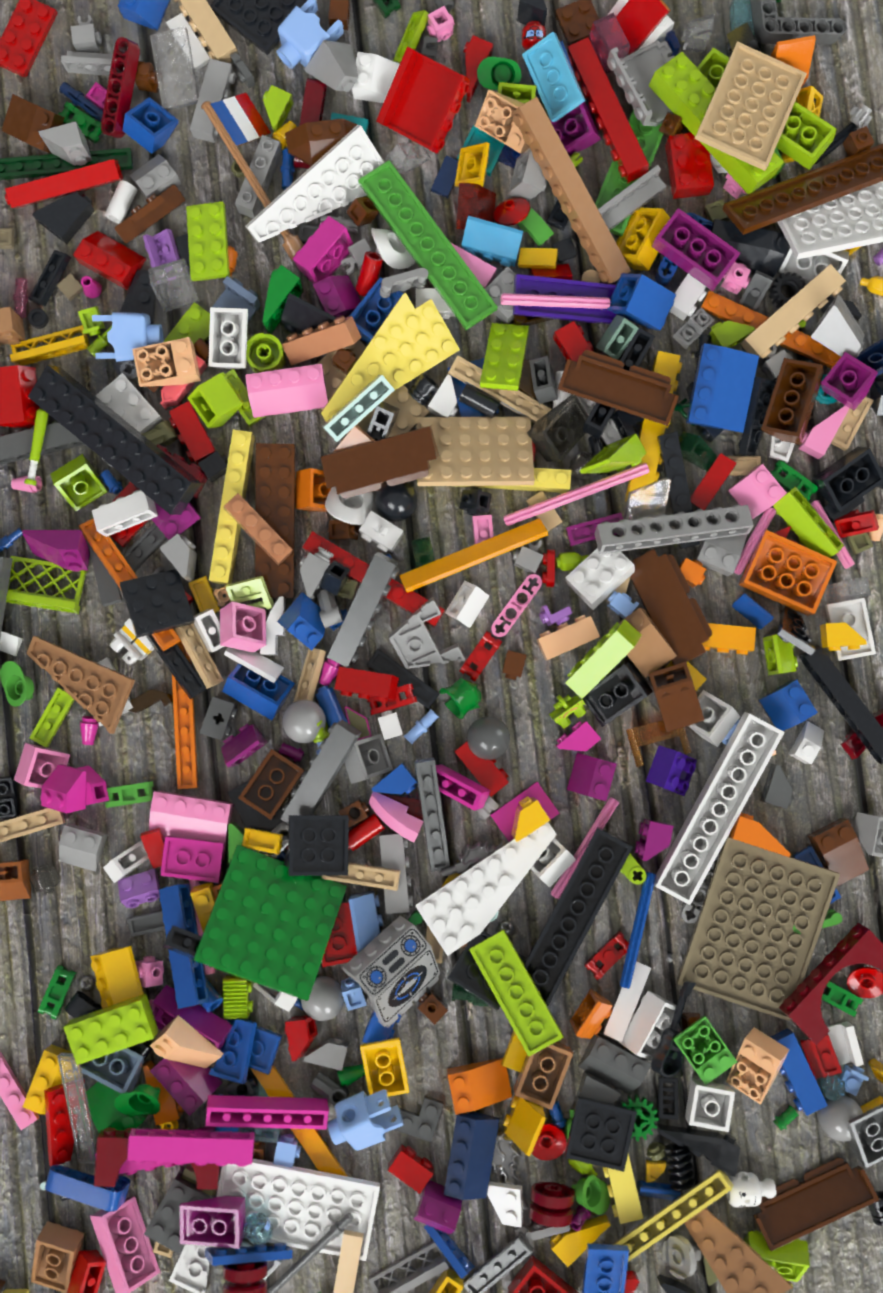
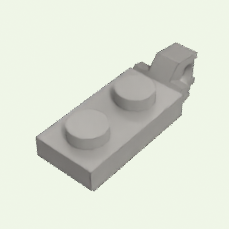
(539, 1231)

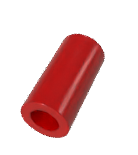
(369, 272)
(364, 832)

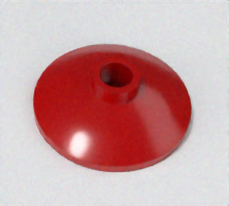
(511, 211)
(866, 982)
(552, 1147)

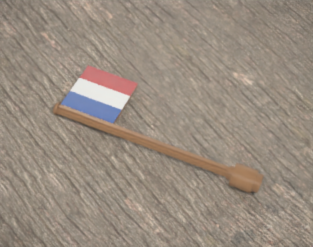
(239, 124)

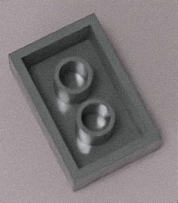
(166, 1222)

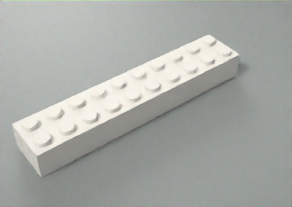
(717, 807)

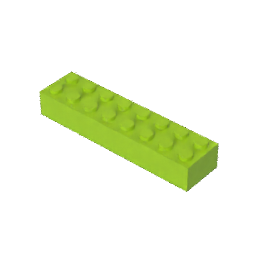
(688, 96)
(804, 133)

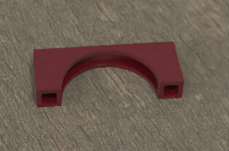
(804, 1004)
(113, 1152)

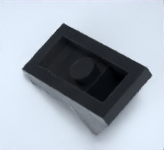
(626, 422)

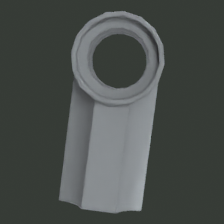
(330, 612)

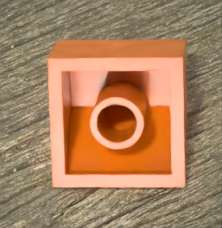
(311, 490)

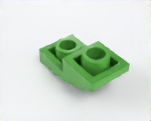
(536, 227)

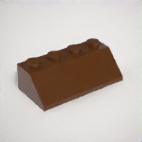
(793, 400)

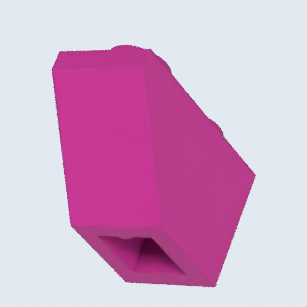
(580, 739)
(95, 787)

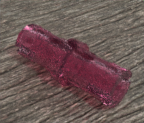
(20, 297)

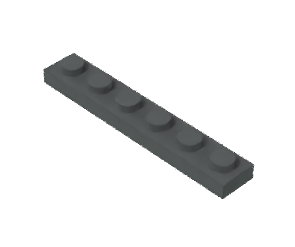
(432, 814)

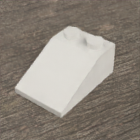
(374, 76)

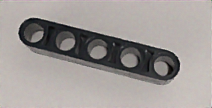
(83, 1004)

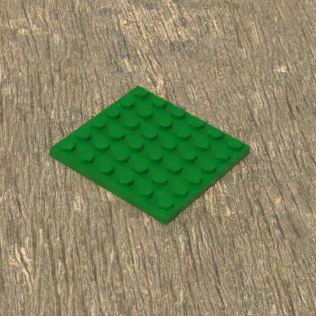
(270, 924)

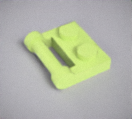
(249, 590)

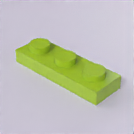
(412, 34)
(245, 410)
(52, 718)

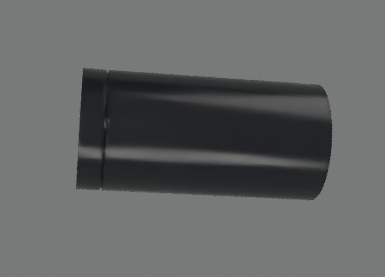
(479, 401)

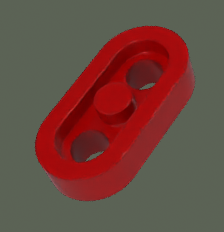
(549, 560)

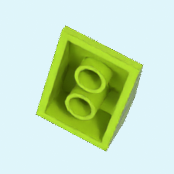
(616, 456)

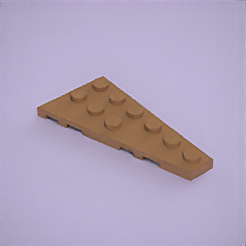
(87, 682)
(732, 1259)

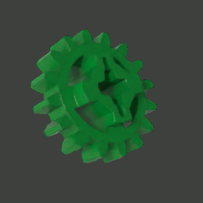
(645, 1118)

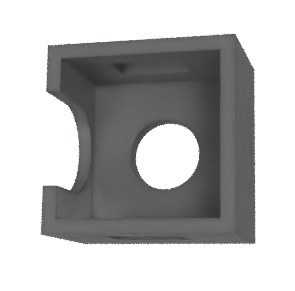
(428, 49)

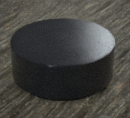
(38, 318)

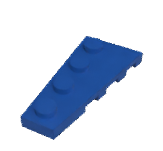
(244, 1254)

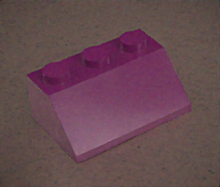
(186, 1083)

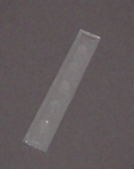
(78, 1108)

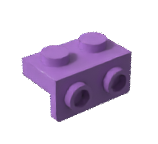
(161, 248)
(559, 617)
(139, 888)

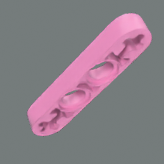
(518, 607)

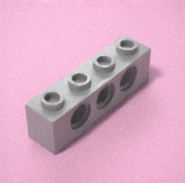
(263, 167)

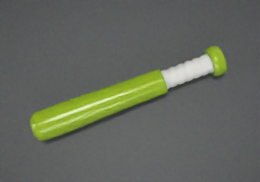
(37, 443)

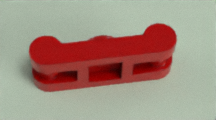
(480, 656)
(398, 702)
(607, 955)

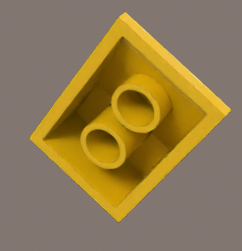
(385, 1067)
(524, 1123)

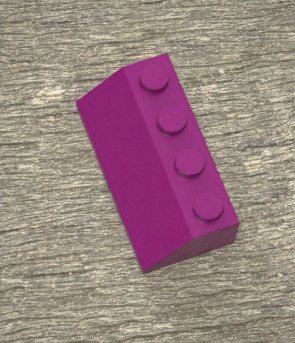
(206, 1023)

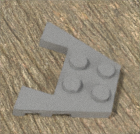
(416, 644)

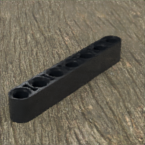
(845, 701)

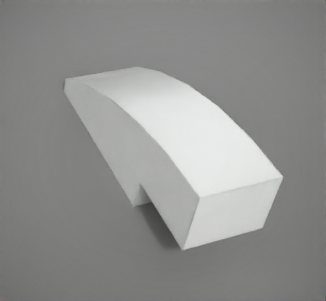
(273, 628)

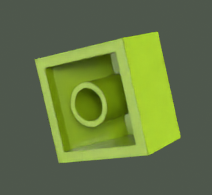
(78, 482)
(779, 655)

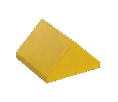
(473, 164)

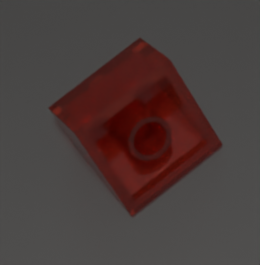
(474, 202)

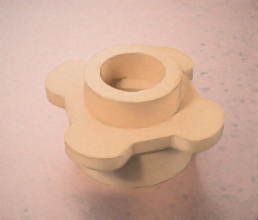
(219, 595)

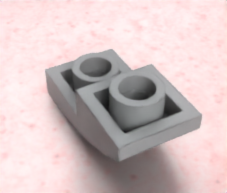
(693, 328)

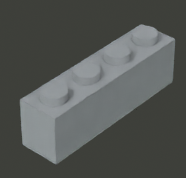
(214, 88)
(393, 857)

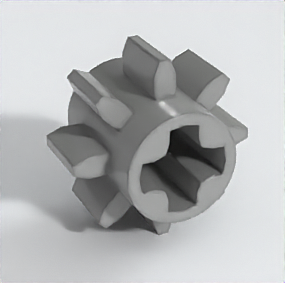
(860, 115)

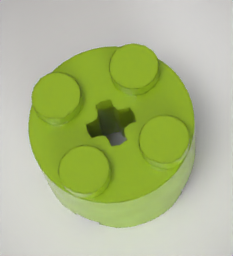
(268, 344)

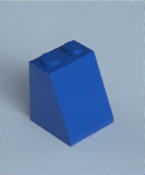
(641, 300)

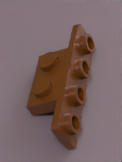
(150, 213)

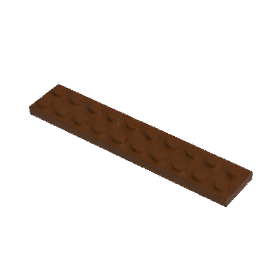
(806, 190)

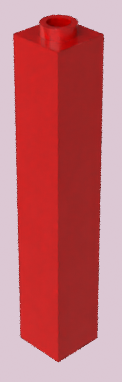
(63, 184)

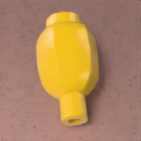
(874, 284)

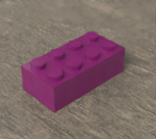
(695, 249)

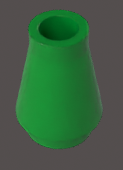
(351, 1074)

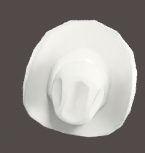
(391, 249)
(349, 510)

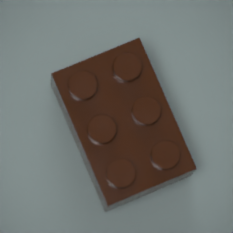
(271, 784)

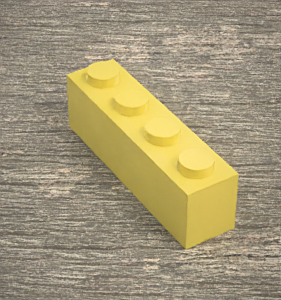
(624, 1193)

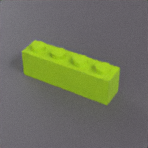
(807, 524)

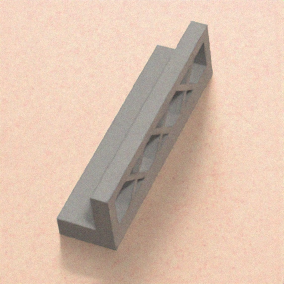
(88, 63)
(632, 198)
(416, 1276)

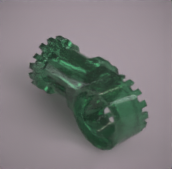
(461, 994)

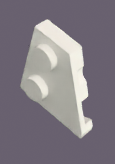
(507, 1202)

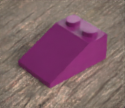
(577, 129)
(175, 524)
(60, 547)
(243, 745)
(213, 1222)

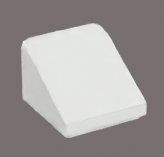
(10, 643)

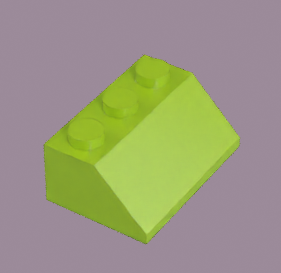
(789, 1260)

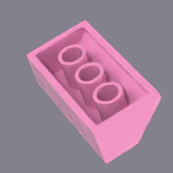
(287, 390)
(125, 1246)

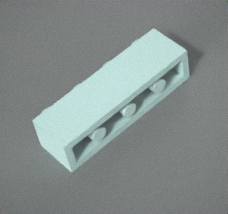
(358, 408)

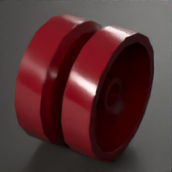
(551, 1204)
(245, 1277)

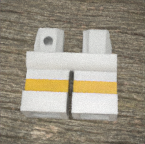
(137, 647)

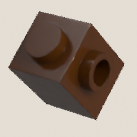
(432, 1007)

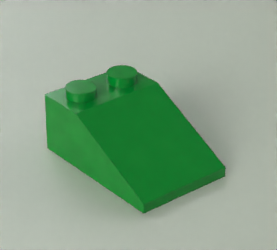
(280, 285)
(103, 1110)

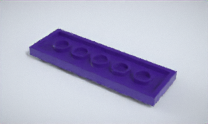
(562, 287)

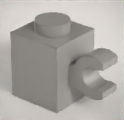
(85, 36)
(356, 254)
(774, 362)
(528, 558)

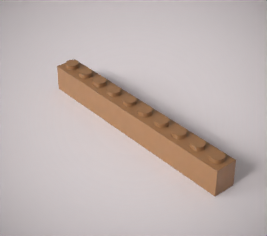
(570, 191)

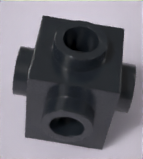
(475, 501)

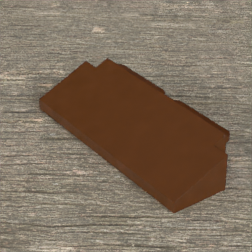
(631, 391)
(389, 460)
(666, 602)
(820, 1199)

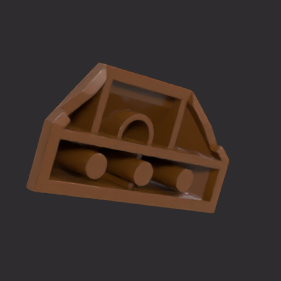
(316, 138)

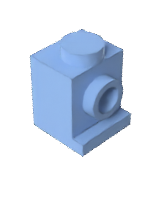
(621, 604)

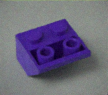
(671, 770)

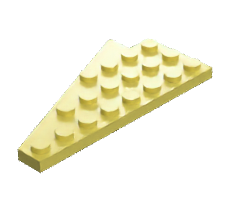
(400, 350)

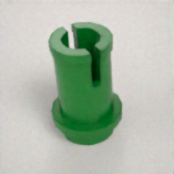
(785, 1118)

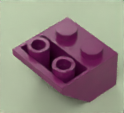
(653, 839)

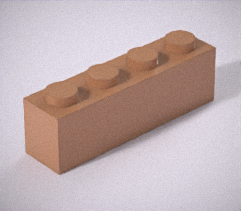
(321, 340)
(258, 529)

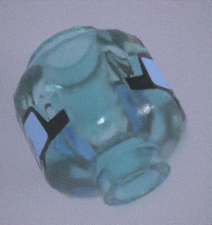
(258, 1228)

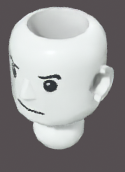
(749, 1190)

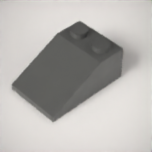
(869, 1143)

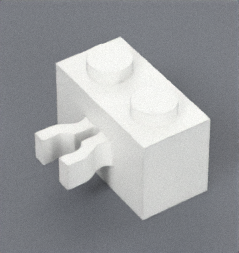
(381, 532)
(208, 629)

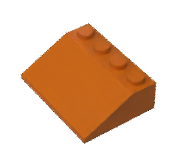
(788, 573)

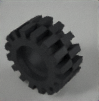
(781, 280)

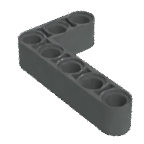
(772, 29)

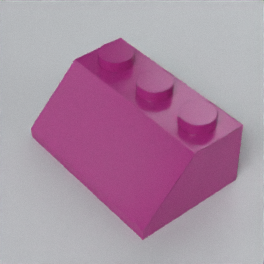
(323, 251)

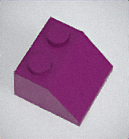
(337, 295)
(849, 381)
(591, 776)
(438, 1209)

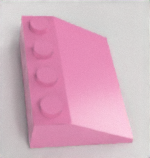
(190, 817)

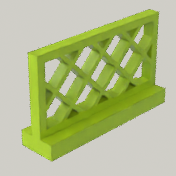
(40, 600)

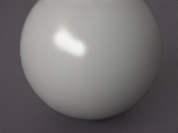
(301, 721)
(325, 999)
(835, 1117)

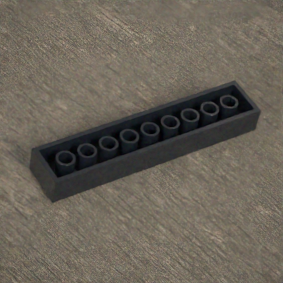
(114, 440)
(576, 911)

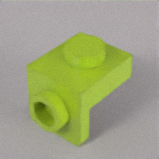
(91, 327)

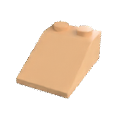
(184, 1044)

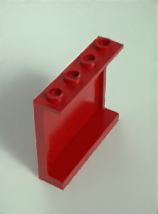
(423, 100)

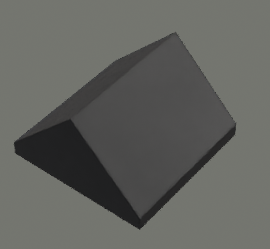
(532, 11)

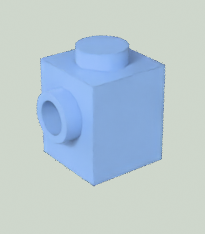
(286, 1150)

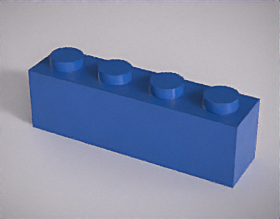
(799, 1075)

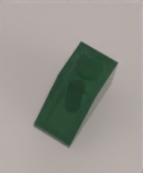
(696, 451)
(422, 551)

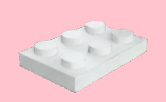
(856, 616)

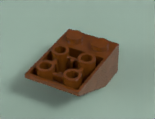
(676, 696)

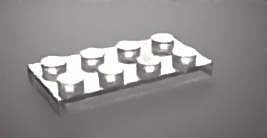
(174, 68)

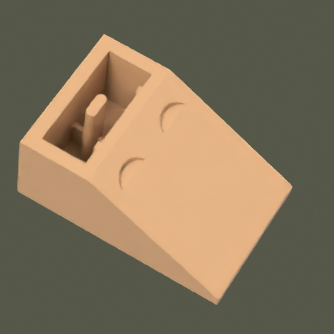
(498, 122)
(167, 363)
(757, 1065)

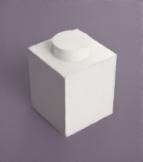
(390, 724)

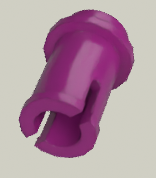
(291, 752)
(580, 1217)

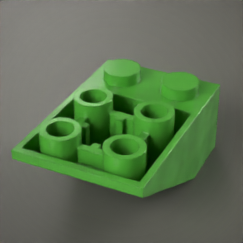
(705, 1050)

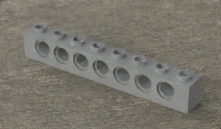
(684, 533)

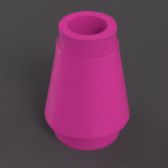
(91, 287)
(328, 672)
(88, 730)

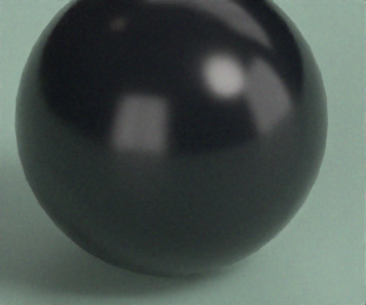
(396, 501)

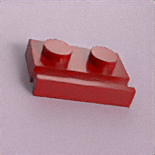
(821, 1057)

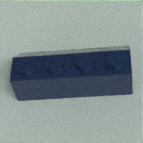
(471, 1156)

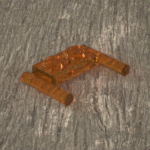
(651, 734)

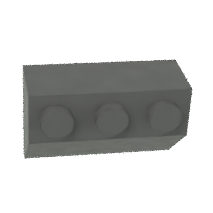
(614, 1064)

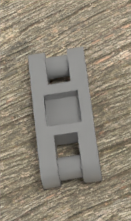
(403, 282)

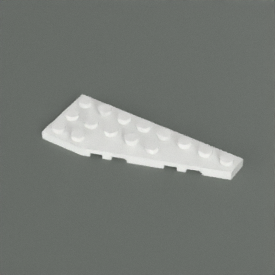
(321, 188)
(473, 898)

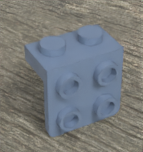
(238, 297)

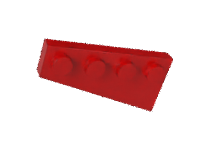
(58, 1124)

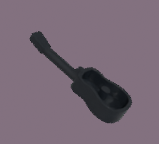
(668, 1057)

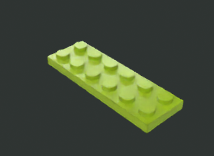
(516, 993)

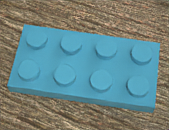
(553, 77)

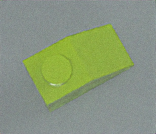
(277, 105)
(729, 333)

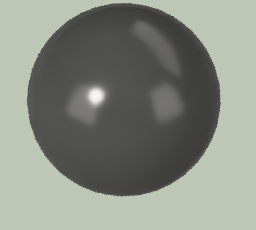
(488, 738)

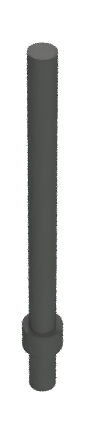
(335, 1230)

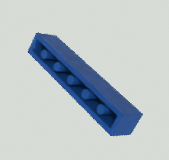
(186, 973)

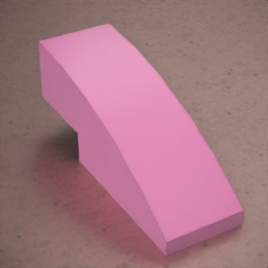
(395, 816)

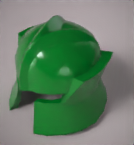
(463, 696)

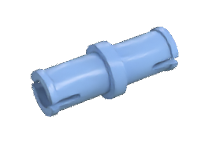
(421, 726)

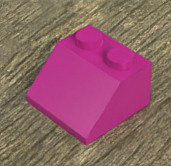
(65, 789)

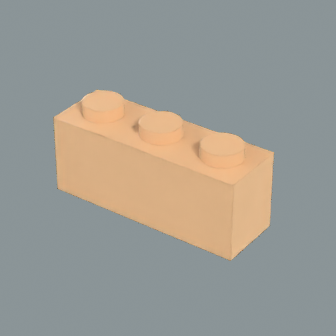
(567, 637)

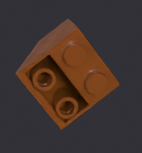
(15, 880)

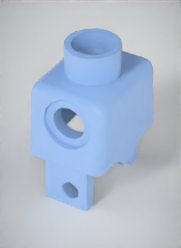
(302, 35)
(129, 332)
(363, 1121)

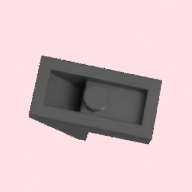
(756, 290)

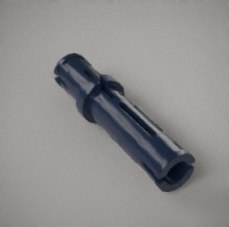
(78, 99)

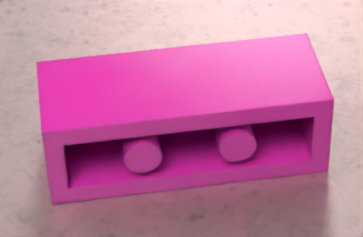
(461, 788)

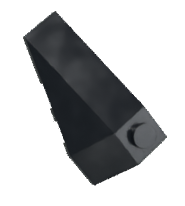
(758, 249)
(718, 1149)

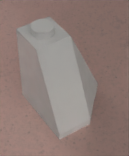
(334, 65)

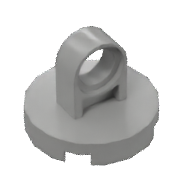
(681, 1256)

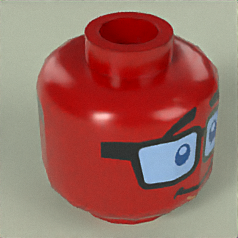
(532, 34)

